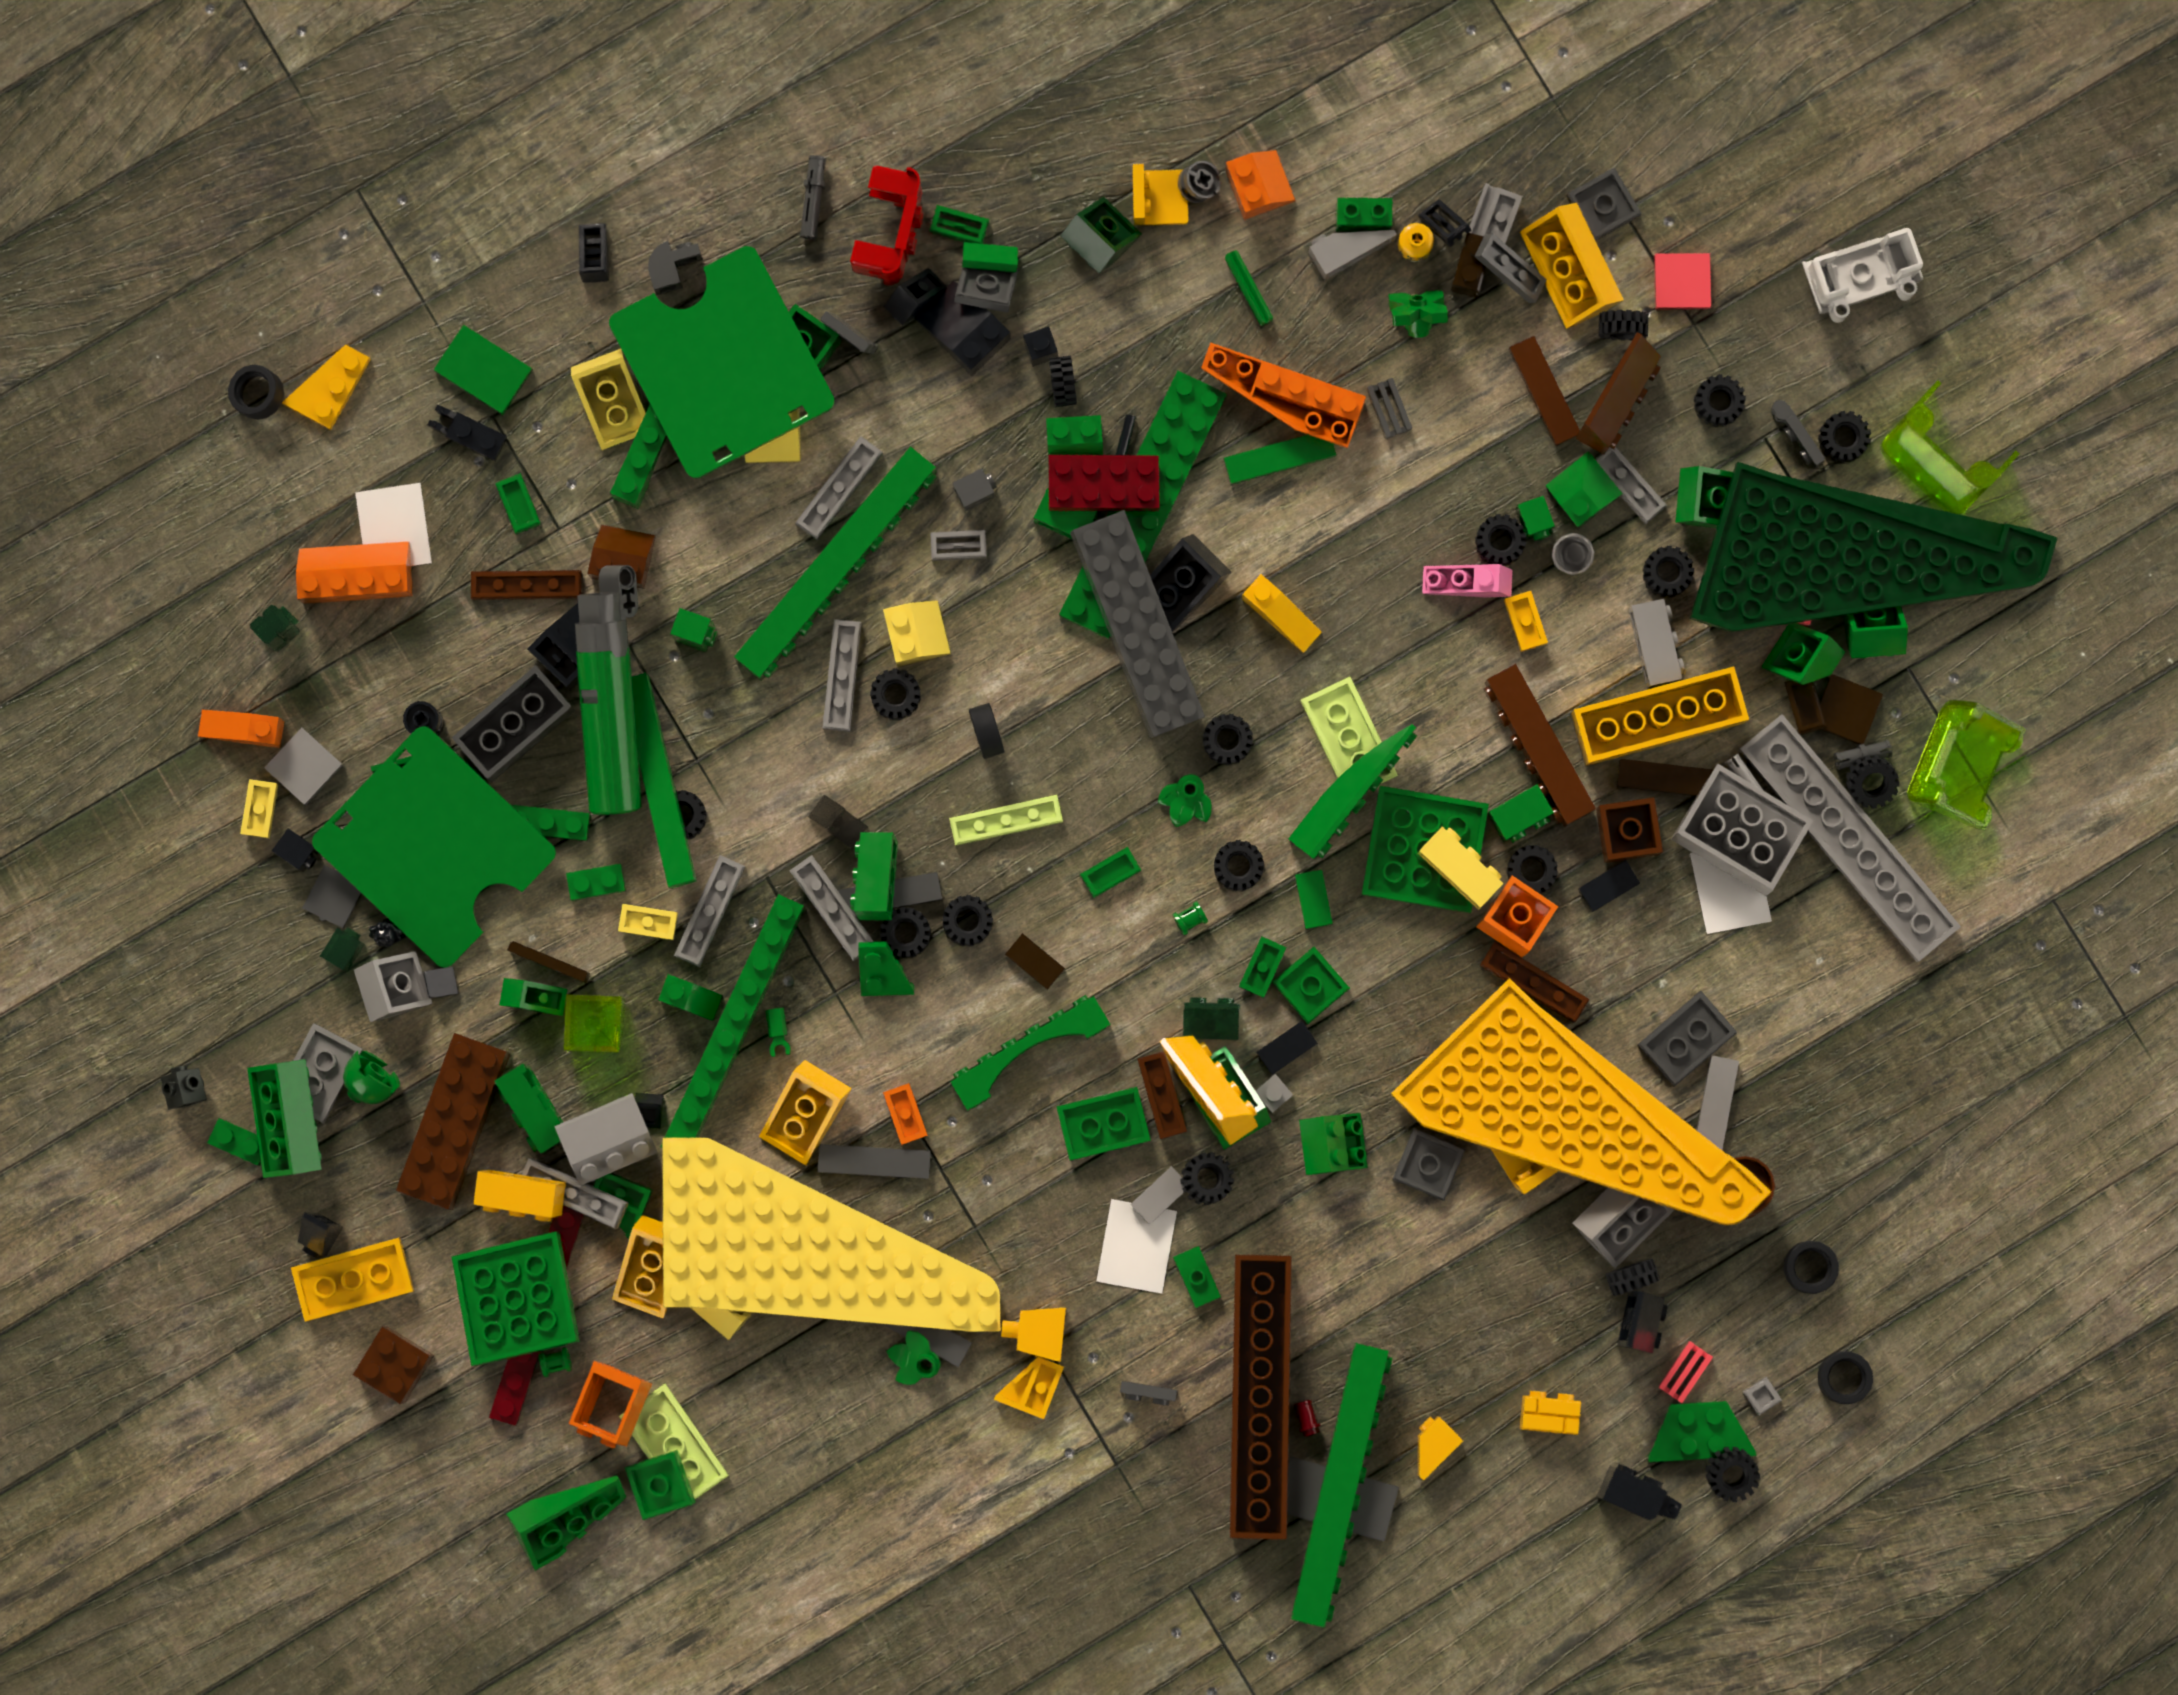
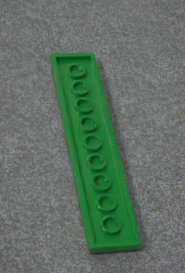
(1177, 440)

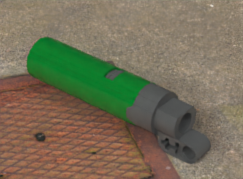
(608, 693)

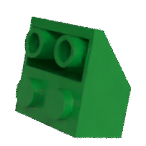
(1333, 1143)

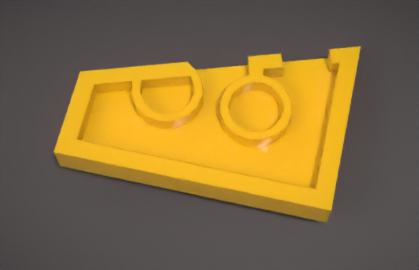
(329, 388)

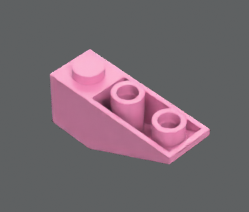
(1468, 580)

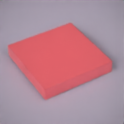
(1682, 281)

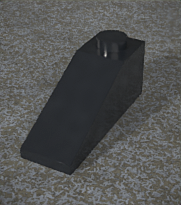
(317, 1234)

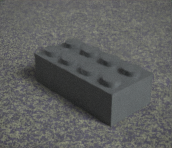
(513, 724)

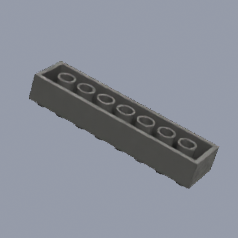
(1137, 624)

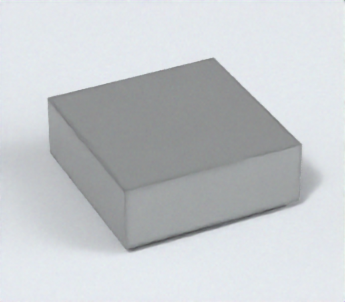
(1762, 1396)

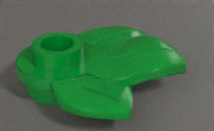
(1184, 804)
(910, 1358)

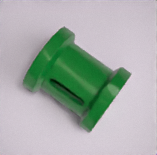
(1190, 918)
(555, 1362)

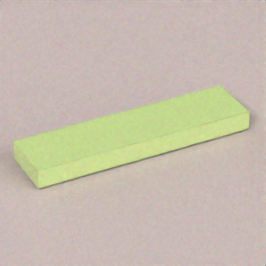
(1006, 820)

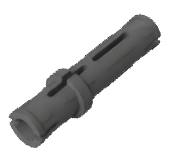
(813, 192)

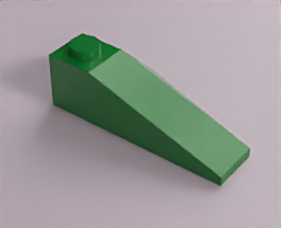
(553, 1521)

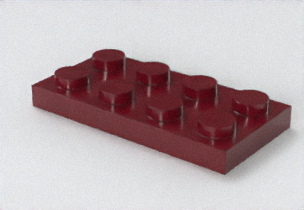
(1103, 482)

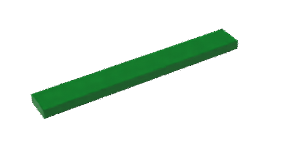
(660, 787)

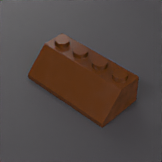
(1619, 396)

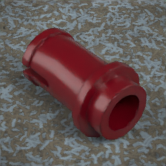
(1307, 1418)

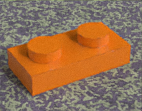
(905, 1114)

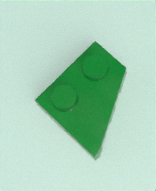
(881, 972)
(629, 1191)

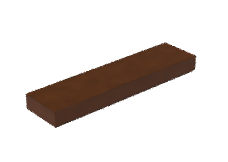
(1544, 390)
(526, 585)
(1534, 982)

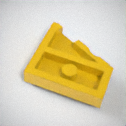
(1032, 1388)

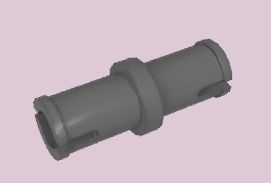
(1852, 755)

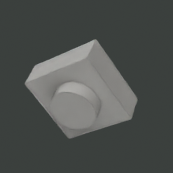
(1273, 1093)

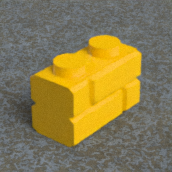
(1550, 1414)

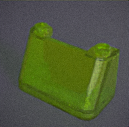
(1963, 761)

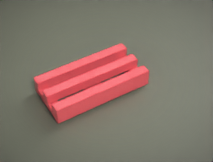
(1698, 1352)

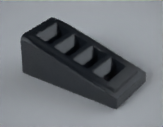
(593, 270)

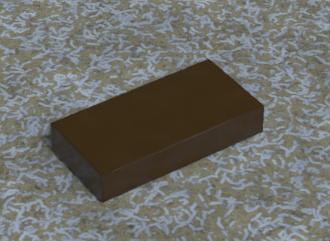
(1805, 707)
(1034, 961)

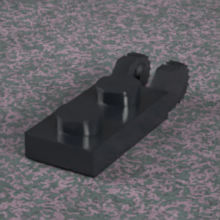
(470, 433)

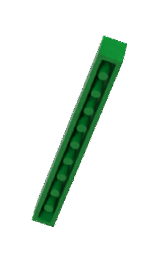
(836, 563)
(736, 1019)
(1339, 1485)

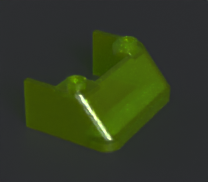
(1933, 468)

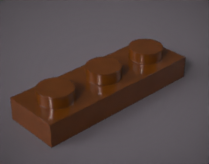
(1162, 1095)

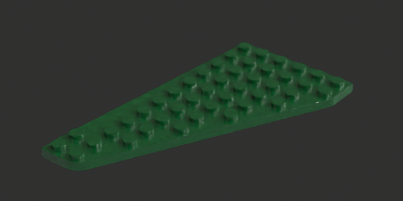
(1824, 552)

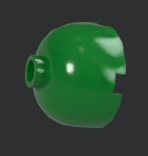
(368, 1080)

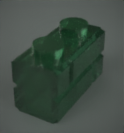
(275, 627)

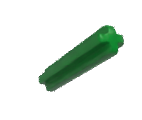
(1248, 288)

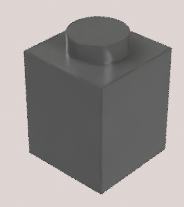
(974, 489)

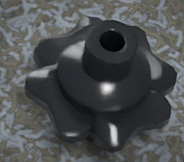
(385, 933)

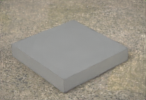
(303, 766)

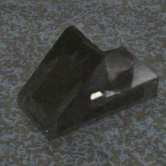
(838, 821)

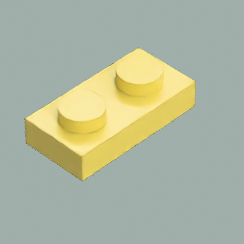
(259, 808)
(648, 922)

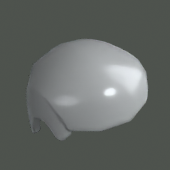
(1573, 553)

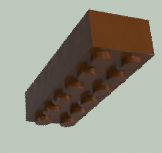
(453, 1122)

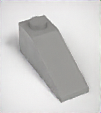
(1343, 250)

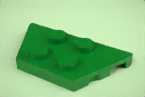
(1698, 1432)

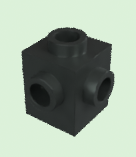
(183, 1087)

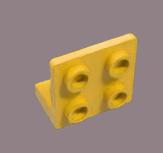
(1158, 197)
(1523, 1173)

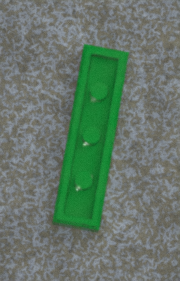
(1277, 458)

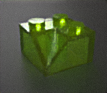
(593, 1023)

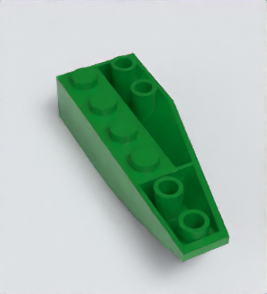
(1347, 794)

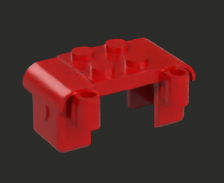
(906, 192)

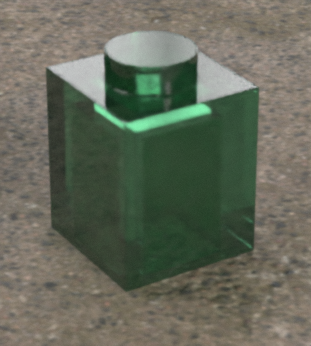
(343, 948)

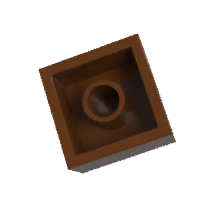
(1629, 830)
(393, 1365)

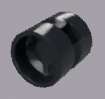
(423, 714)

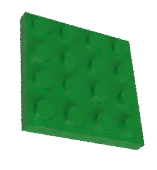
(1400, 829)
(515, 1299)

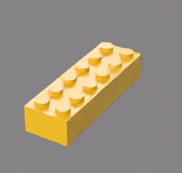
(1659, 716)

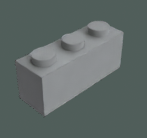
(1656, 643)

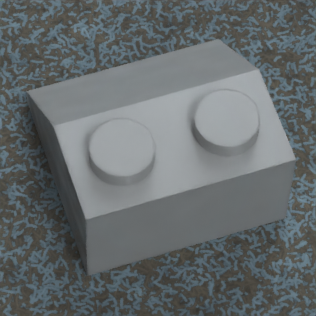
(392, 986)

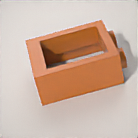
(590, 1394)

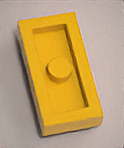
(1525, 621)

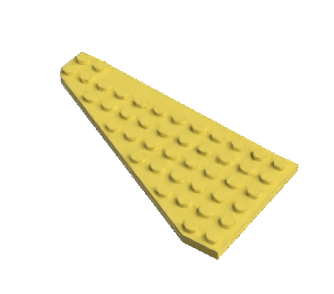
(774, 1246)

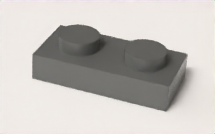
(1160, 1395)

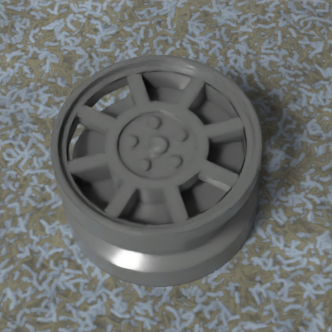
(1200, 181)

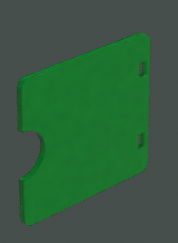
(724, 365)
(431, 843)

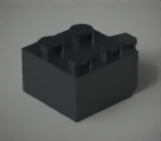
(1637, 1495)

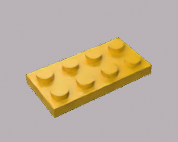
(352, 1279)

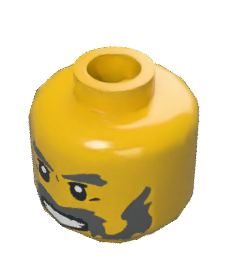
(1409, 248)

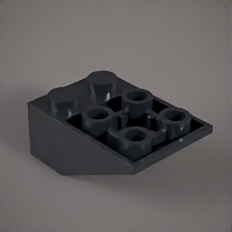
(558, 649)

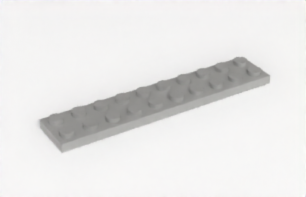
(1850, 838)

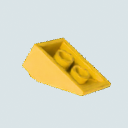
(804, 1112)
(642, 1269)

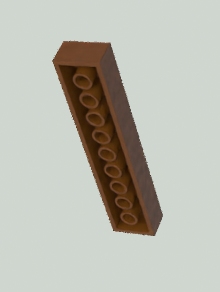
(1260, 1397)

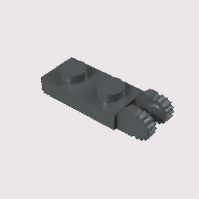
(1796, 432)

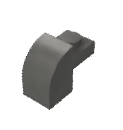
(664, 265)

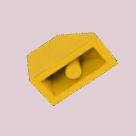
(1435, 1445)

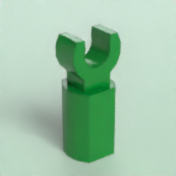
(777, 1029)

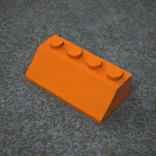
(354, 572)

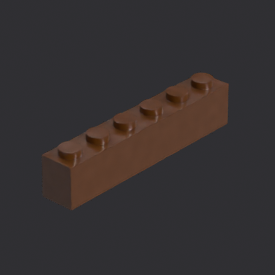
(1539, 745)

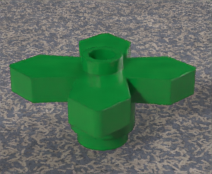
(1418, 311)

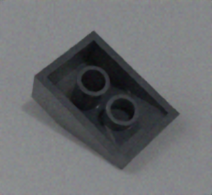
(964, 331)
(1187, 579)
(1642, 1322)

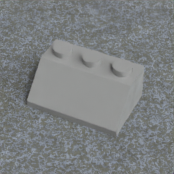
(606, 1139)
(1619, 1223)

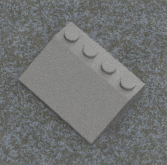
(1742, 830)

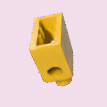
(1038, 1332)

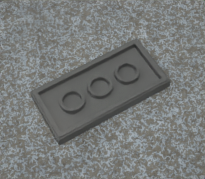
(1374, 1505)

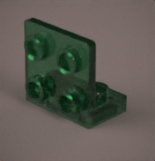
(1211, 1020)

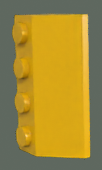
(1571, 264)
(1209, 1086)

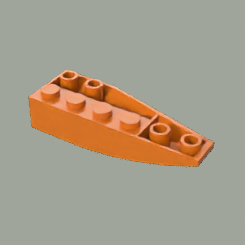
(1289, 396)

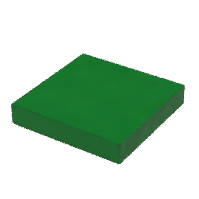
(1310, 985)
(660, 1485)

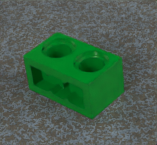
(1363, 214)

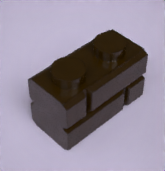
(1469, 269)

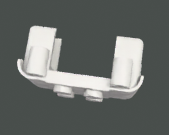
(1865, 273)

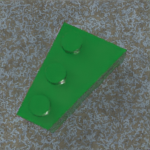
(530, 1107)

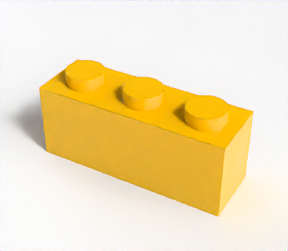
(519, 1194)

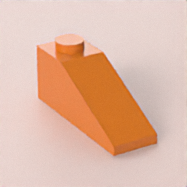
(241, 728)

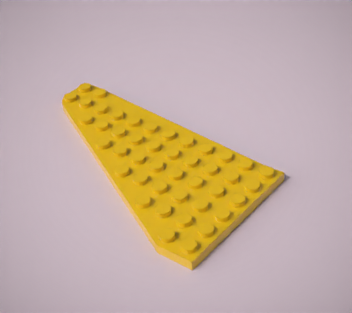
(1547, 1097)

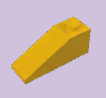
(1280, 613)

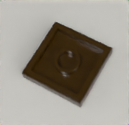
(1849, 709)

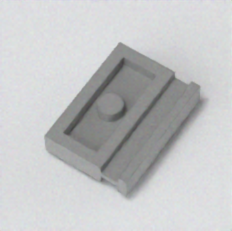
(1495, 212)

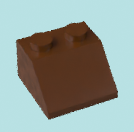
(622, 547)

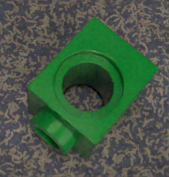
(1535, 518)

